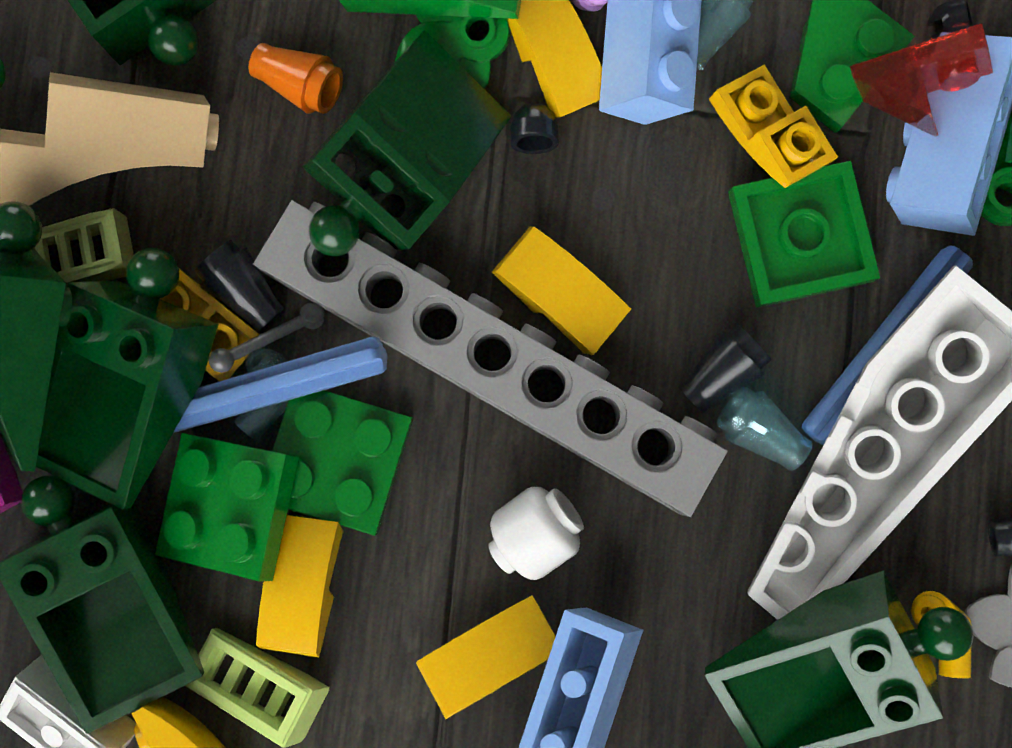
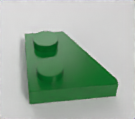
(832, 41)

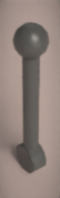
(310, 317)

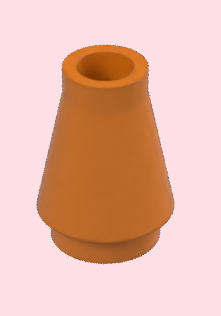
(300, 77)

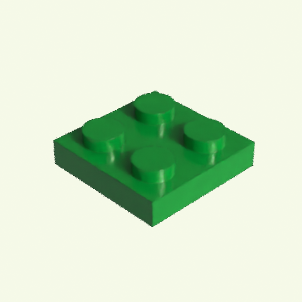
(803, 235)
(344, 456)
(227, 507)

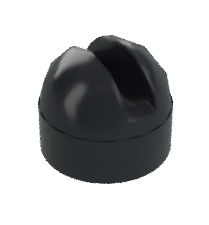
(953, 15)
(534, 129)

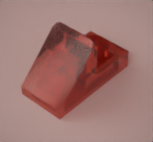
(903, 78)

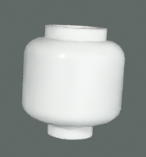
(535, 533)

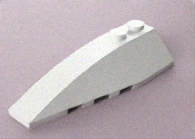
(895, 438)

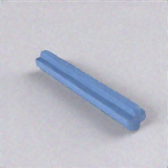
(285, 381)
(824, 415)

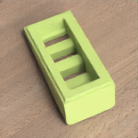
(115, 240)
(266, 720)

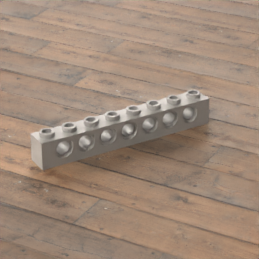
(674, 482)

